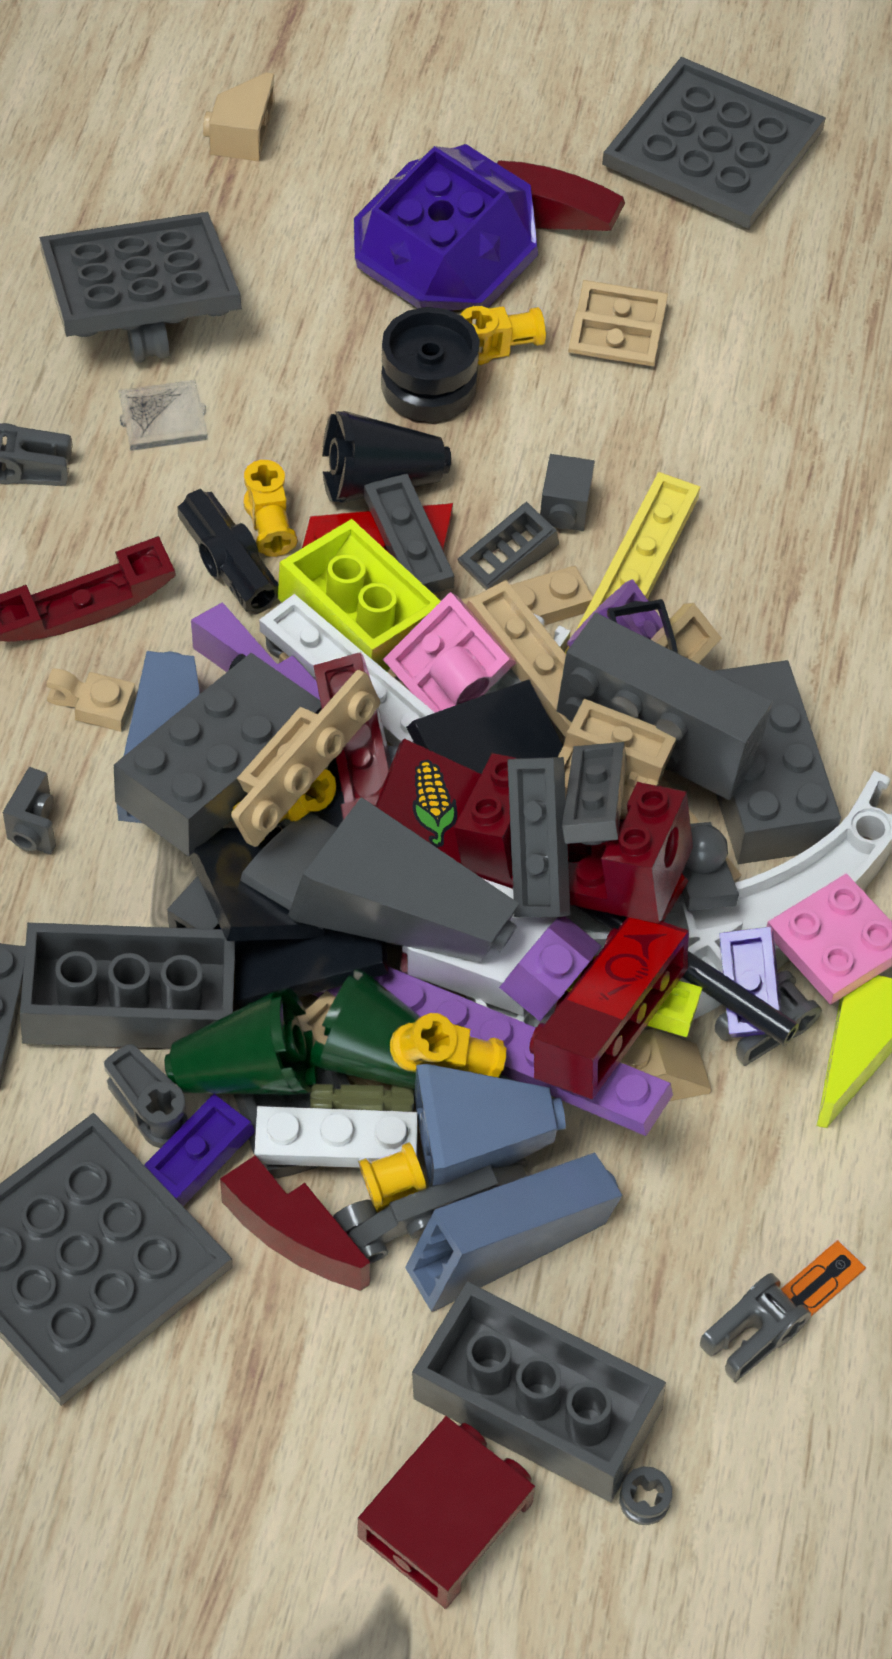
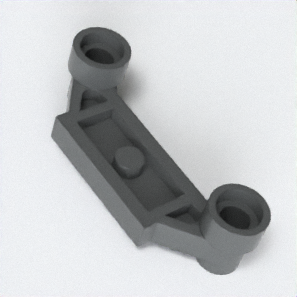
(412, 1213)

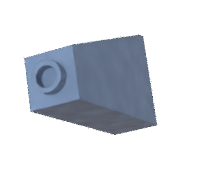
(164, 688)
(510, 1227)

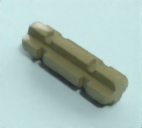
(362, 1098)

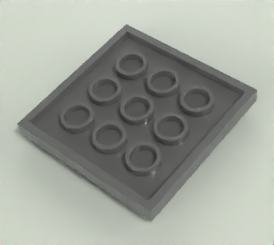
(714, 142)
(139, 274)
(93, 1258)

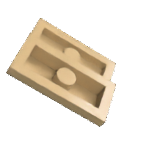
(618, 323)
(645, 745)

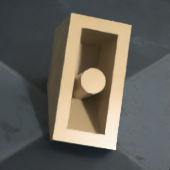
(241, 119)
(670, 1060)

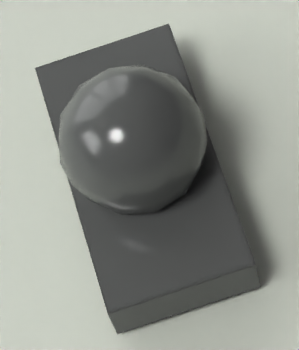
(707, 871)

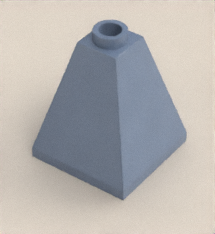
(480, 1121)

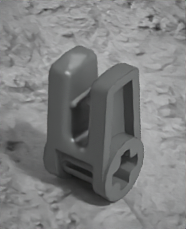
(34, 456)
(792, 1005)
(146, 1094)
(761, 1307)

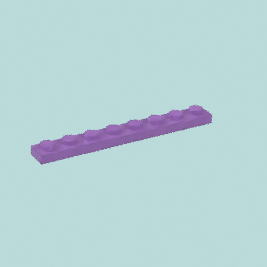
(626, 1098)

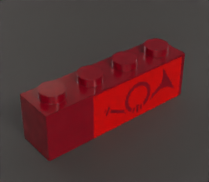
(609, 1005)

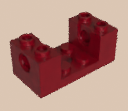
(620, 876)

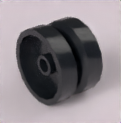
(429, 364)

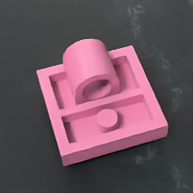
(449, 657)
(835, 938)

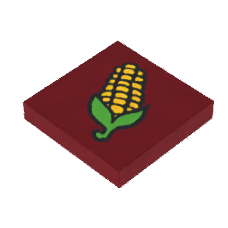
(427, 794)

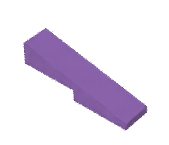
(222, 638)

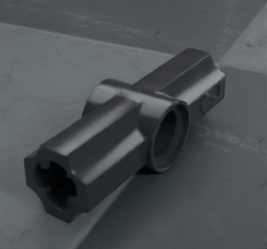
(228, 551)

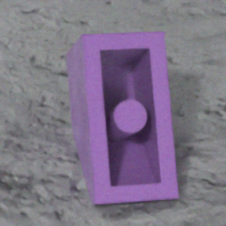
(550, 967)

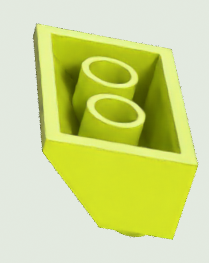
(357, 589)

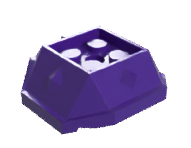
(448, 230)

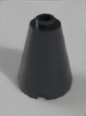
(374, 450)

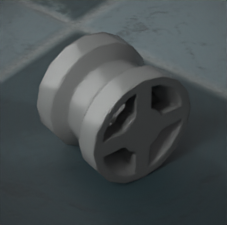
(148, 341)

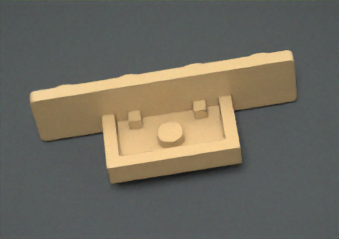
(299, 756)

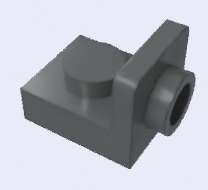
(28, 813)

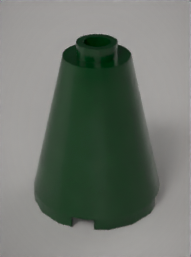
(361, 1032)
(247, 1051)

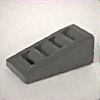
(522, 519)

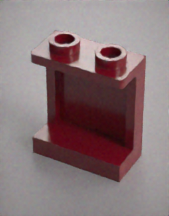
(445, 1509)

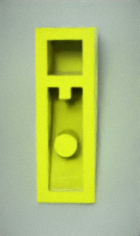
(858, 1044)

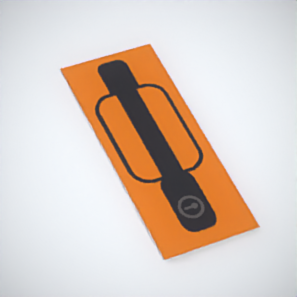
(824, 1277)

